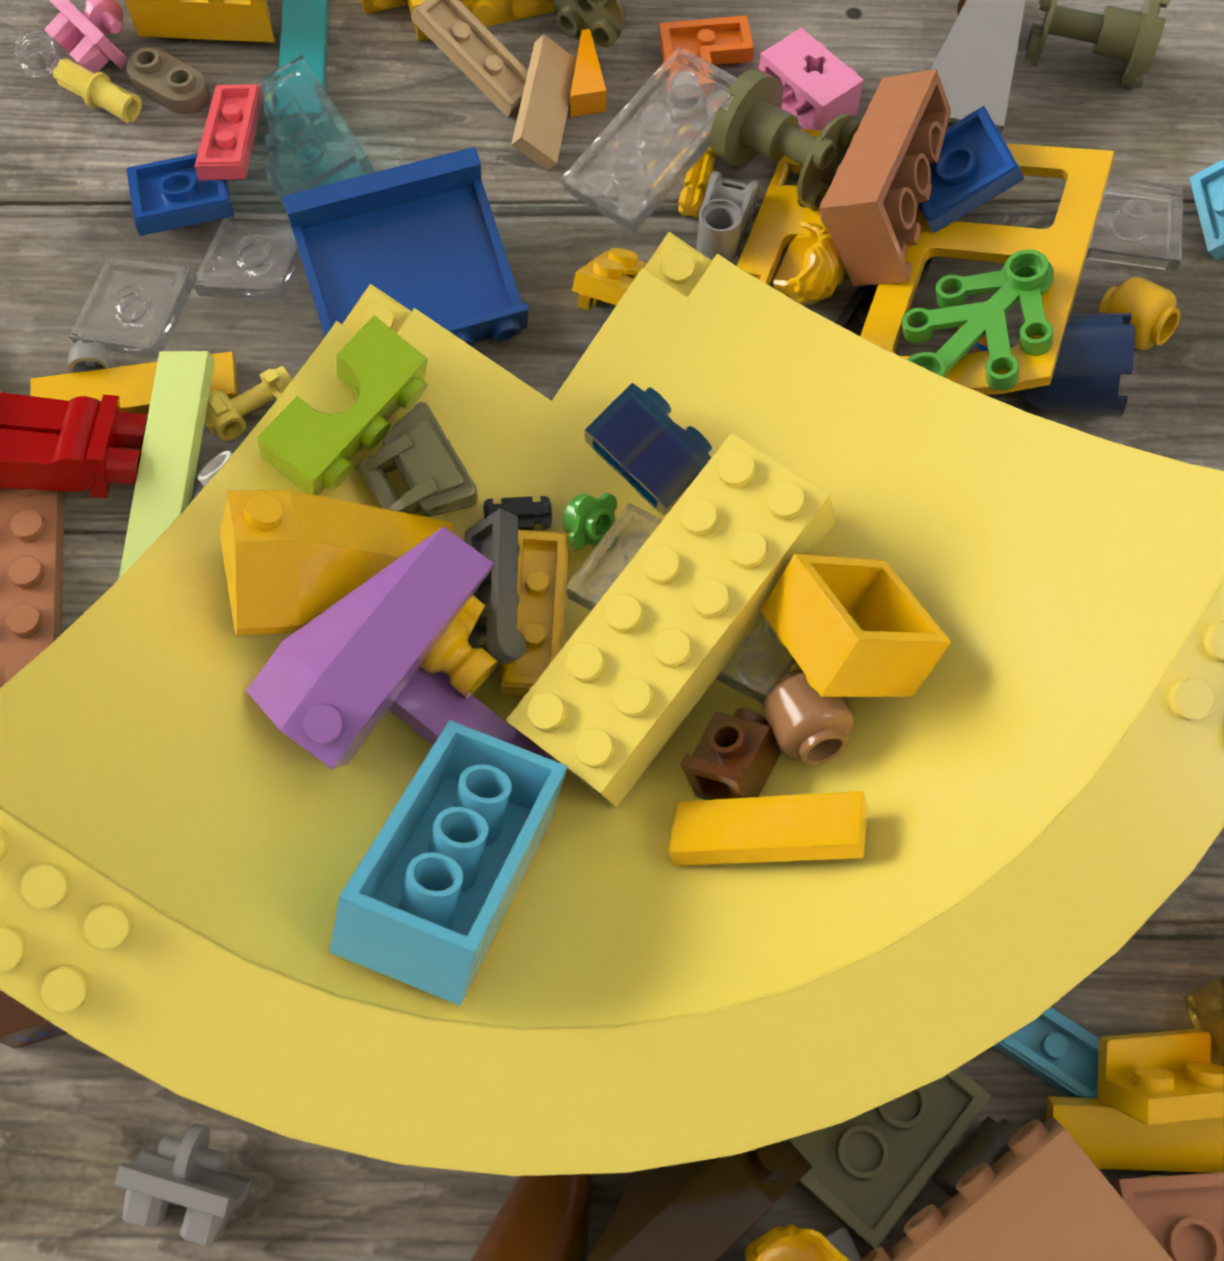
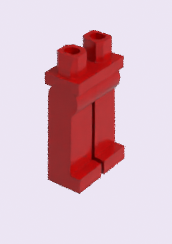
(68, 443)

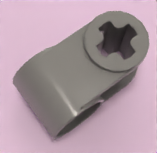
(725, 216)

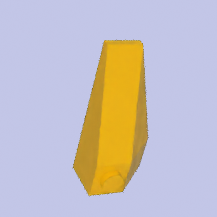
(303, 552)

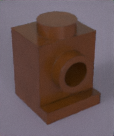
(732, 757)

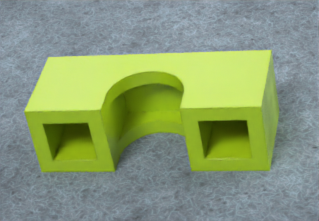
(317, 446)

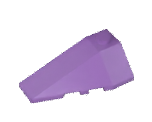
(355, 658)

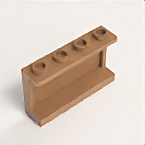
(1029, 1206)

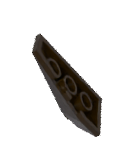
(698, 1206)

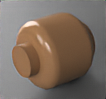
(804, 722)

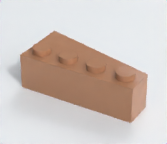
(886, 177)

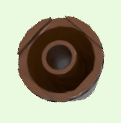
(540, 1221)

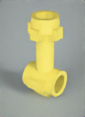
(226, 415)

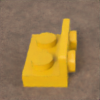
(1161, 1076)

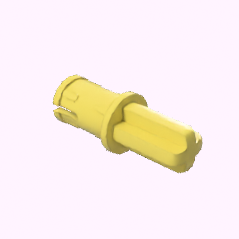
(98, 90)

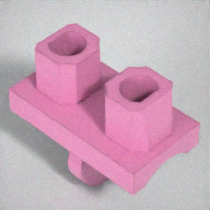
(98, 21)

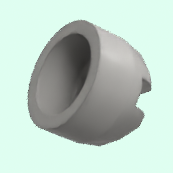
(87, 351)

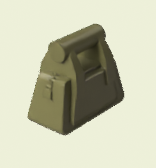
(426, 464)

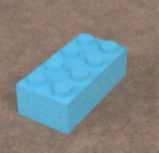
(448, 862)

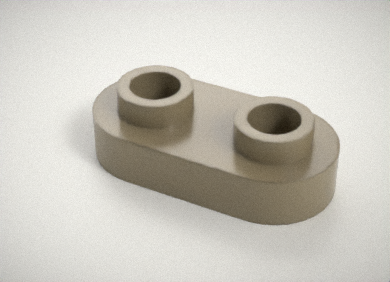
(167, 80)

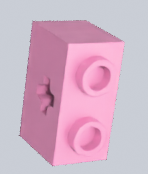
(812, 80)

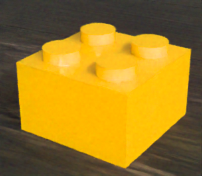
(853, 627)

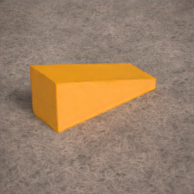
(588, 86)

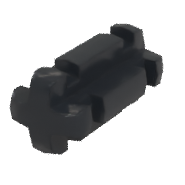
(528, 512)

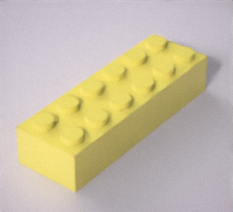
(672, 618)

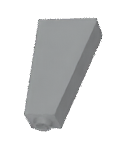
(980, 58)

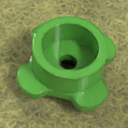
(589, 519)

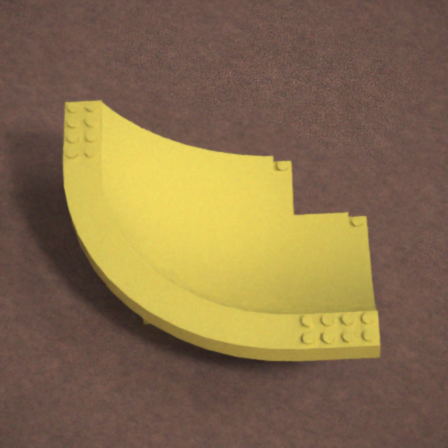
(637, 1013)

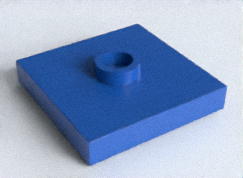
(969, 171)
(171, 196)

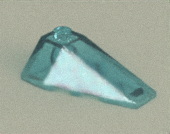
(306, 133)

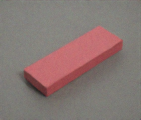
(229, 132)

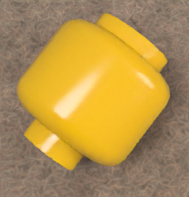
(1151, 307)

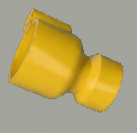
(453, 654)

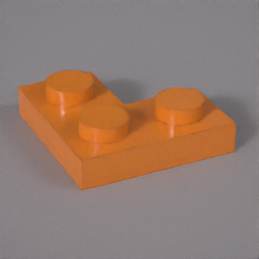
(712, 39)

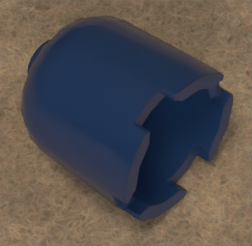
(1088, 367)

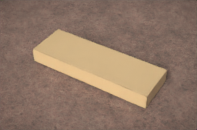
(473, 51)
(544, 103)

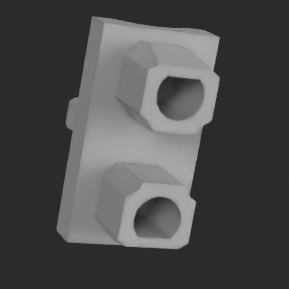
(184, 1175)

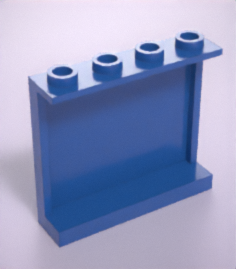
(417, 237)

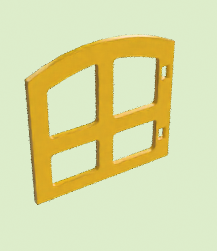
(1063, 245)

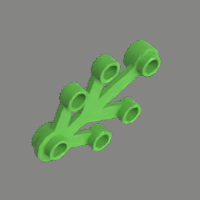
(1021, 279)

